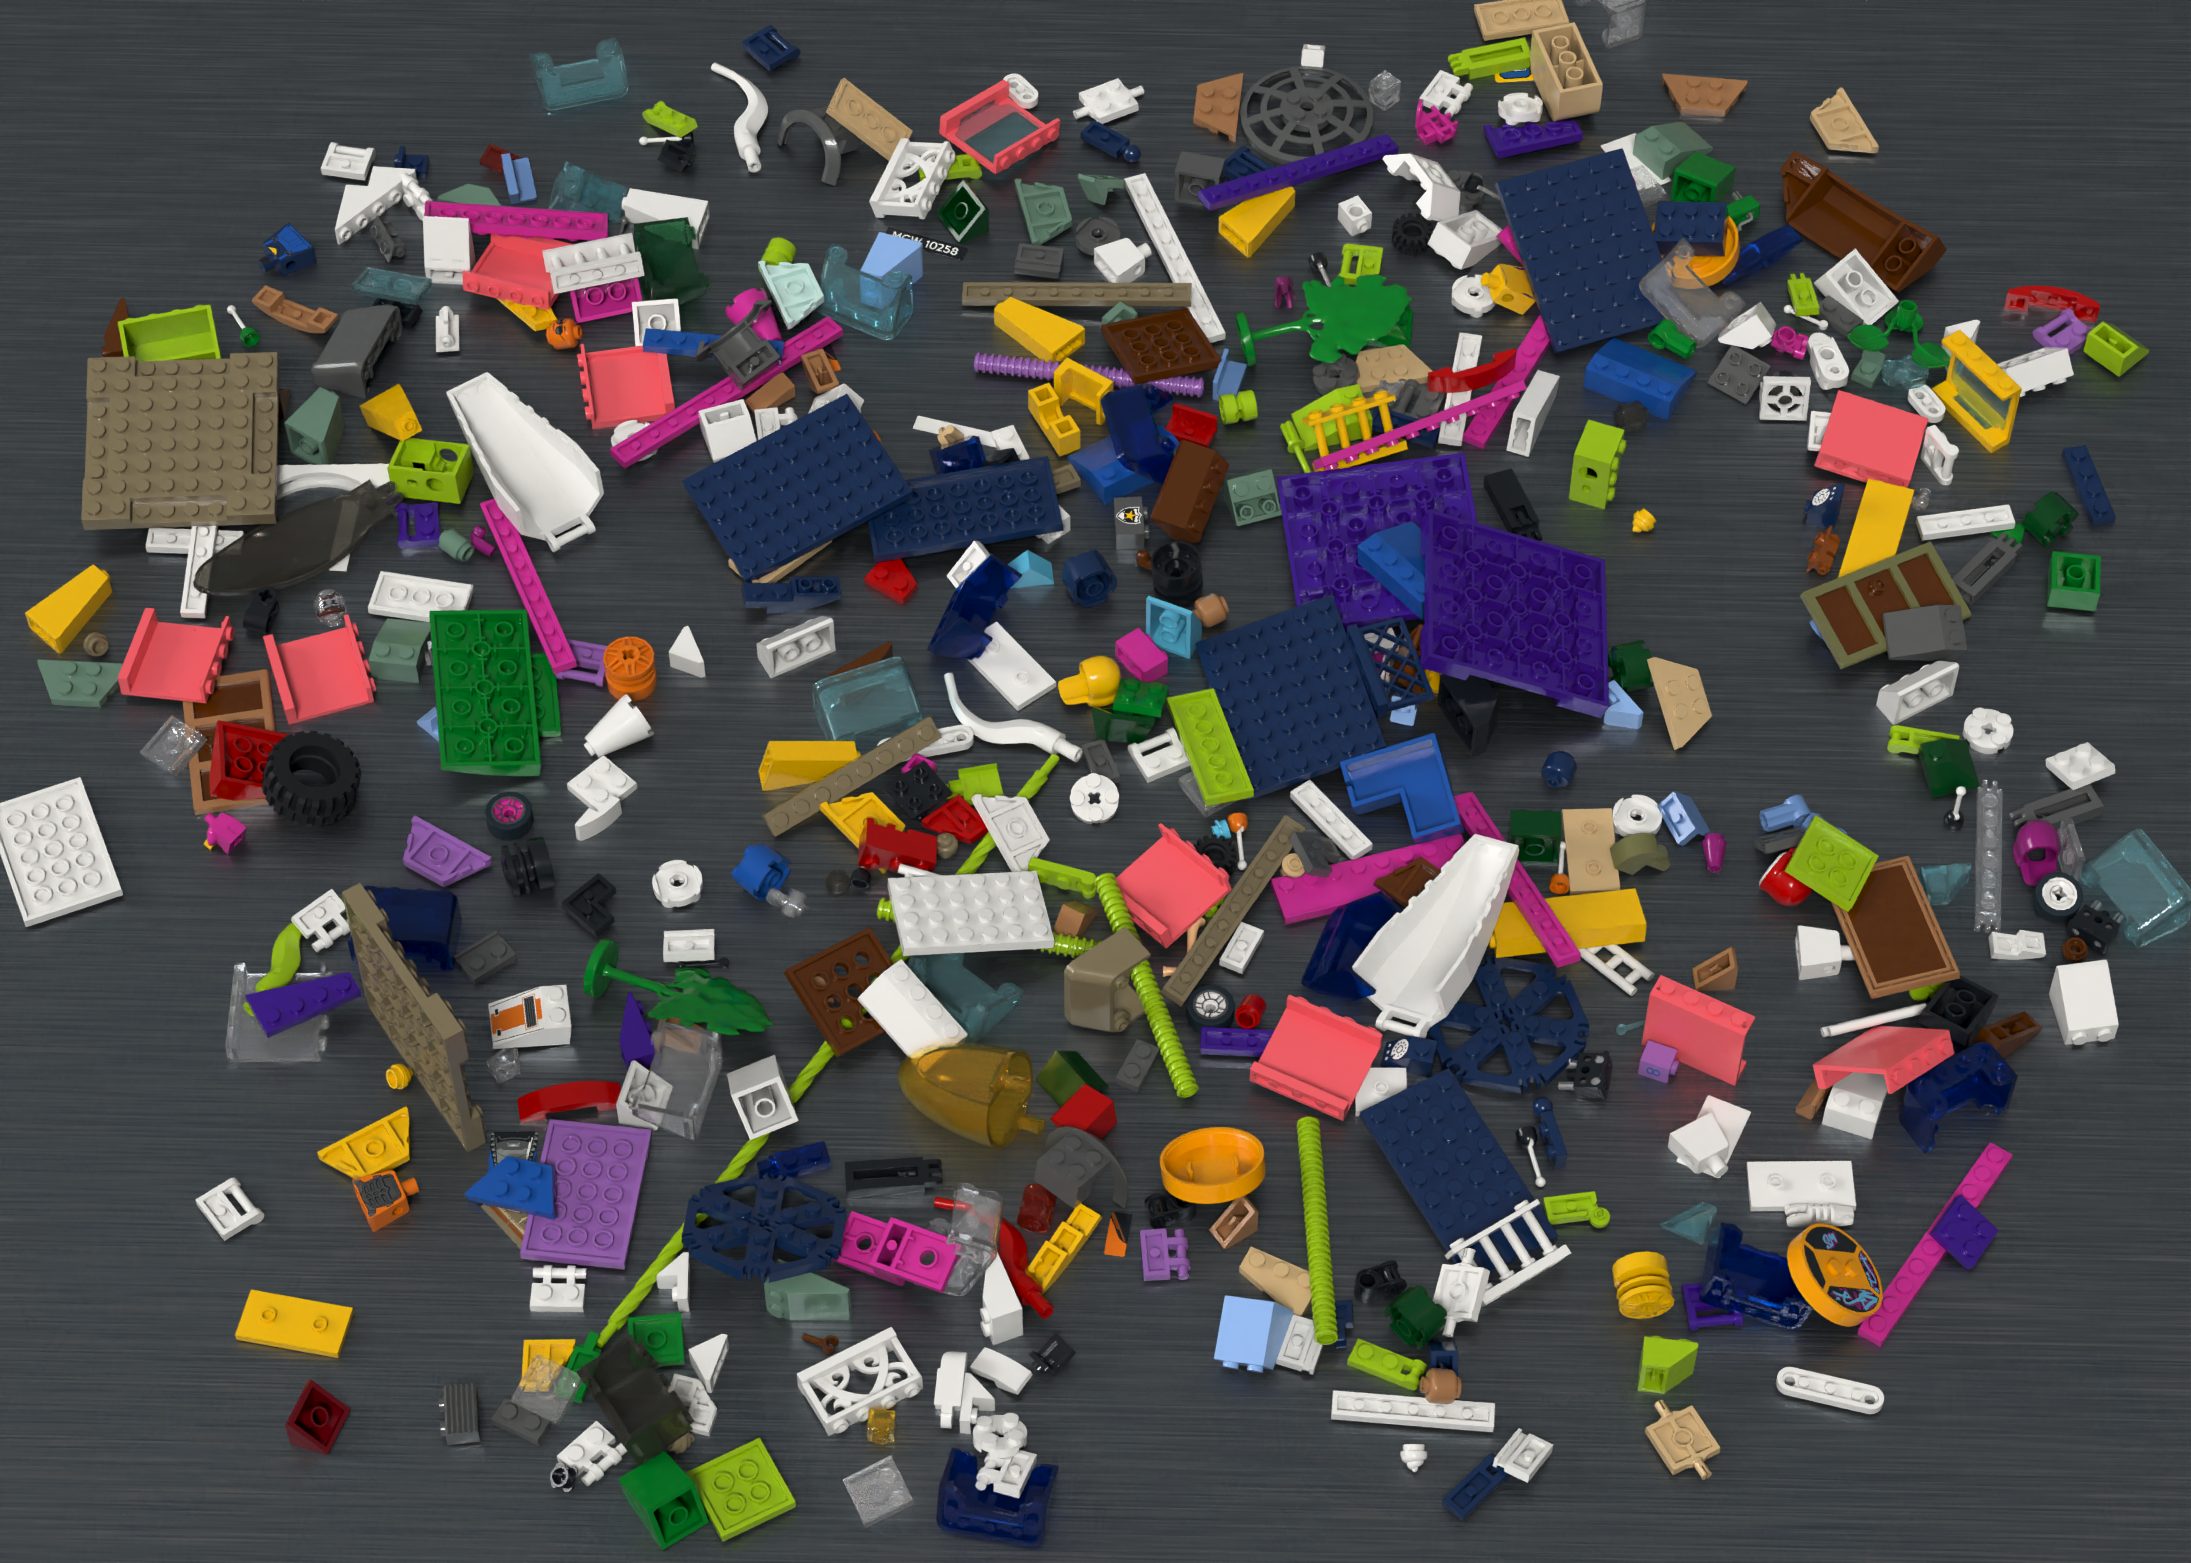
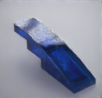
(1762, 252)

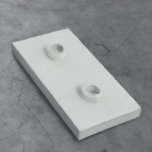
(415, 596)
(1012, 669)
(1783, 1183)

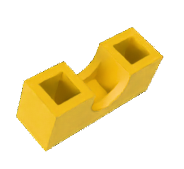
(1059, 430)

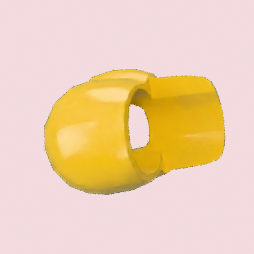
(1095, 683)

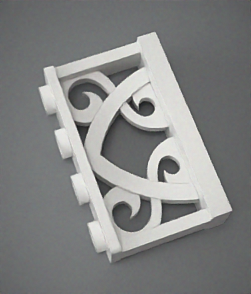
(890, 200)
(857, 1405)

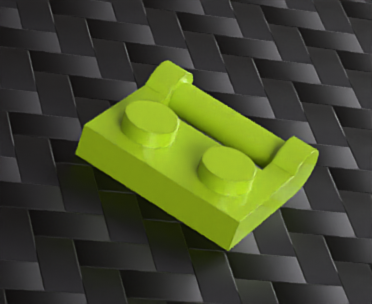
(1368, 262)

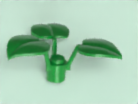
(1906, 319)

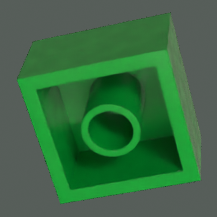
(2074, 581)

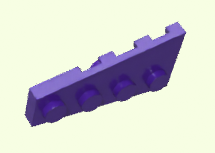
(1532, 137)

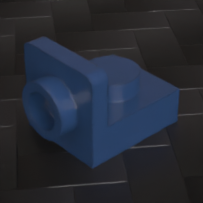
(417, 162)

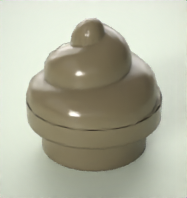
(96, 644)
(946, 845)
(682, 1444)

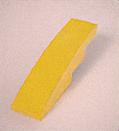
(1063, 1246)

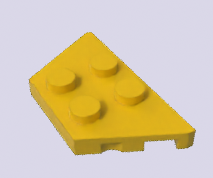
(852, 814)
(373, 1148)

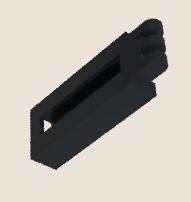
(1507, 495)
(881, 1178)

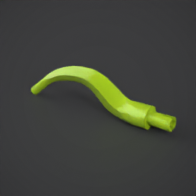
(284, 963)

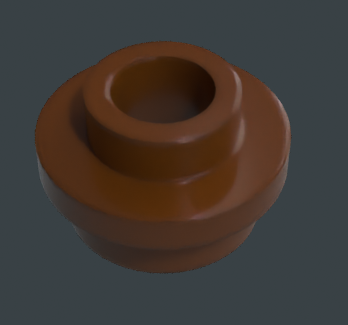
(2075, 944)

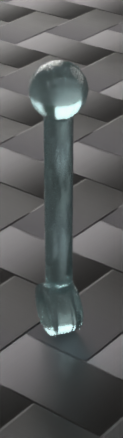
(1621, 1028)

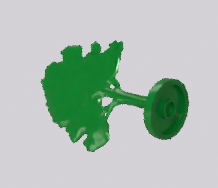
(1348, 315)
(702, 998)

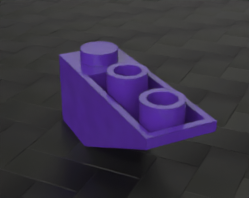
(635, 1035)

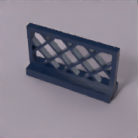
(1371, 676)

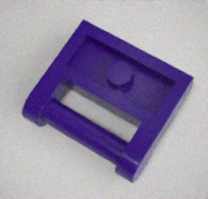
(426, 525)
(1693, 1304)

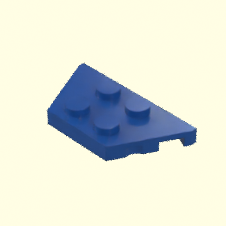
(518, 1187)

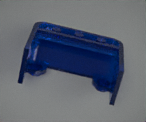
(1135, 431)
(970, 609)
(1342, 943)

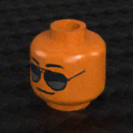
(564, 334)

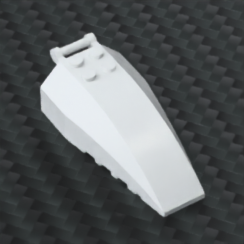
(530, 467)
(1437, 942)

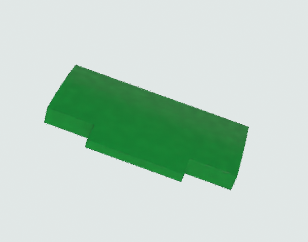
(491, 693)

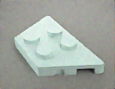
(792, 289)

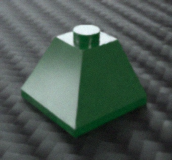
(1947, 766)

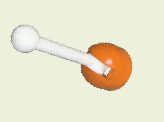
(1238, 823)
(1560, 877)

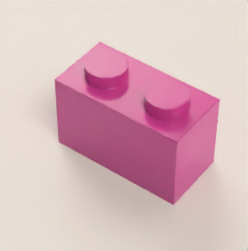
(1141, 656)

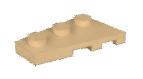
(1279, 1279)

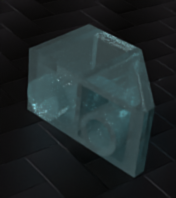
(1943, 882)

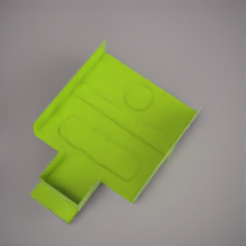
(976, 780)

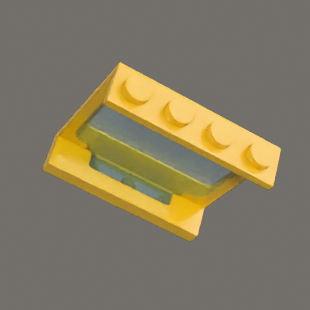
(1978, 393)

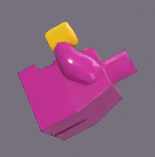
(224, 831)

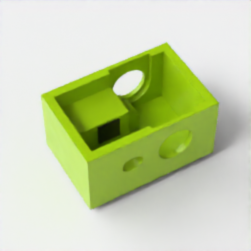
(1597, 464)
(425, 475)

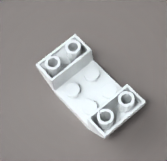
(1441, 194)

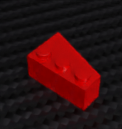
(889, 847)

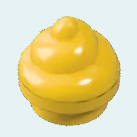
(1642, 521)
(399, 1076)

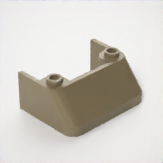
(1098, 985)

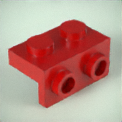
(1192, 425)

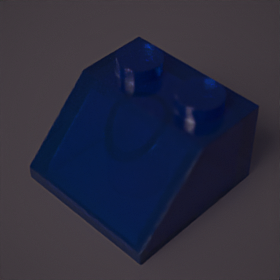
(958, 455)

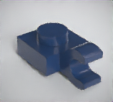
(1345, 1320)

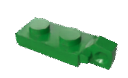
(580, 1357)

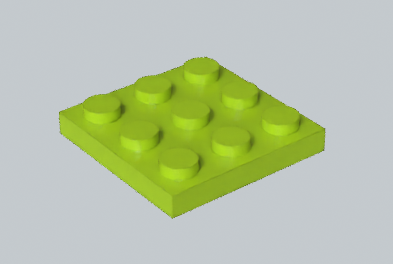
(1831, 863)
(741, 1489)

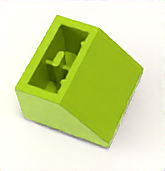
(2114, 348)
(1665, 1363)

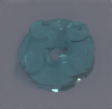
(1904, 372)

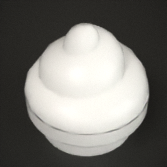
(1413, 1455)

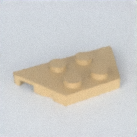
(1842, 125)
(1389, 365)
(1680, 699)

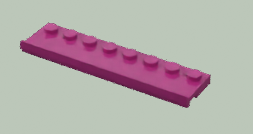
(1353, 879)

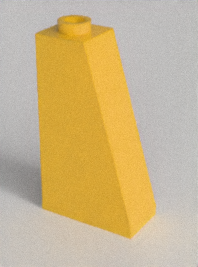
(1255, 219)
(1039, 331)
(391, 414)
(69, 608)
(803, 762)

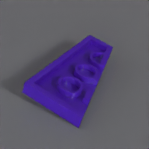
(296, 1003)

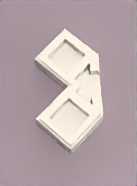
(701, 1407)

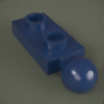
(1110, 141)
(1549, 1130)

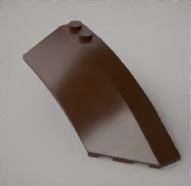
(1846, 220)

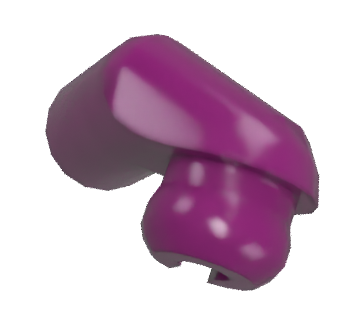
(479, 542)

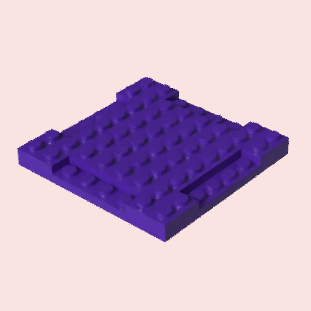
(1340, 508)
(1514, 612)

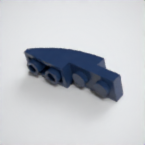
(797, 595)

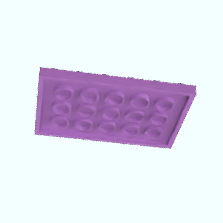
(596, 1194)

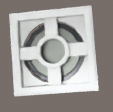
(1783, 392)

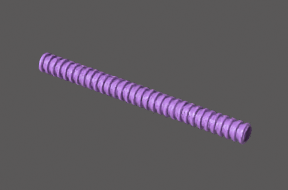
(1046, 370)

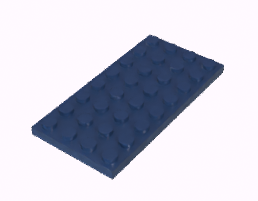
(967, 507)
(1453, 1166)

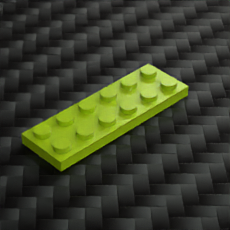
(1210, 747)

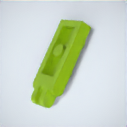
(1802, 295)

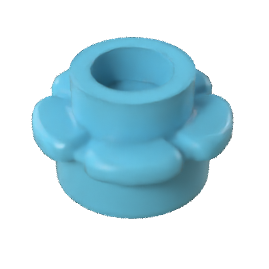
(1221, 829)

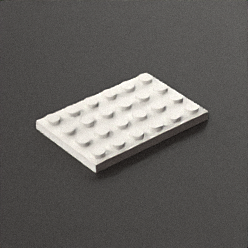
(55, 853)
(970, 913)

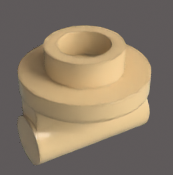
(949, 435)
(1292, 866)

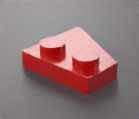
(892, 580)
(958, 819)

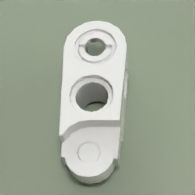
(1827, 362)
(950, 1385)

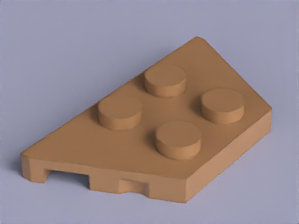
(1703, 94)
(1219, 105)

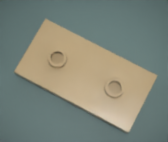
(1518, 17)
(867, 119)
(1588, 855)

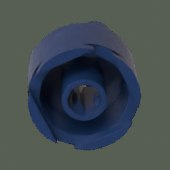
(1088, 578)

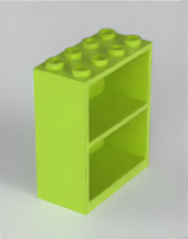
(171, 335)

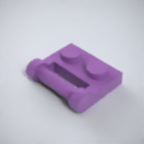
(2071, 337)
(586, 656)

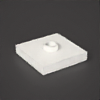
(1380, 1085)

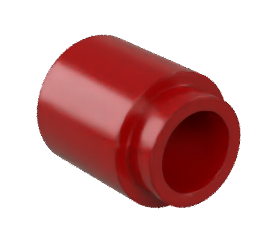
(1250, 1011)

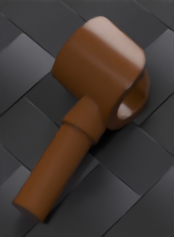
(830, 1339)

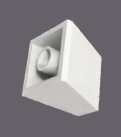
(2084, 1002)
(762, 1097)

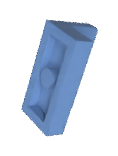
(518, 179)
(1228, 376)
(1682, 817)

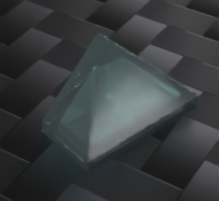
(1692, 1223)

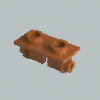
(1825, 544)

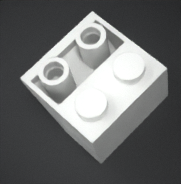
(726, 429)

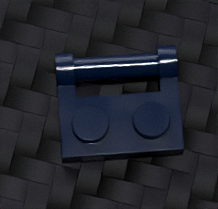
(766, 52)
(1237, 166)

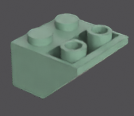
(1251, 496)

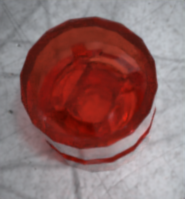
(1036, 1209)

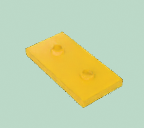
(294, 1323)

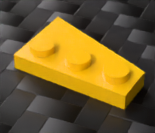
(534, 317)

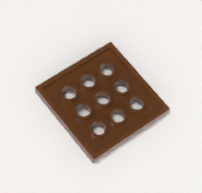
(1156, 343)
(815, 997)

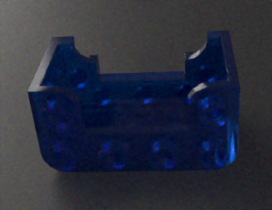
(421, 921)
(1971, 1075)
(1751, 1281)

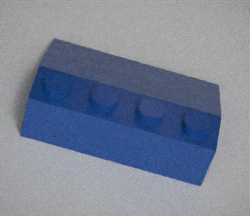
(1638, 375)
(1105, 473)
(1397, 563)

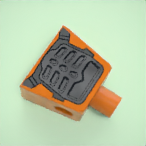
(383, 1197)

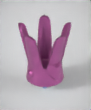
(1283, 286)

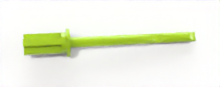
(1295, 444)

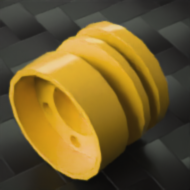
(1642, 1285)

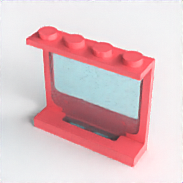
(996, 129)

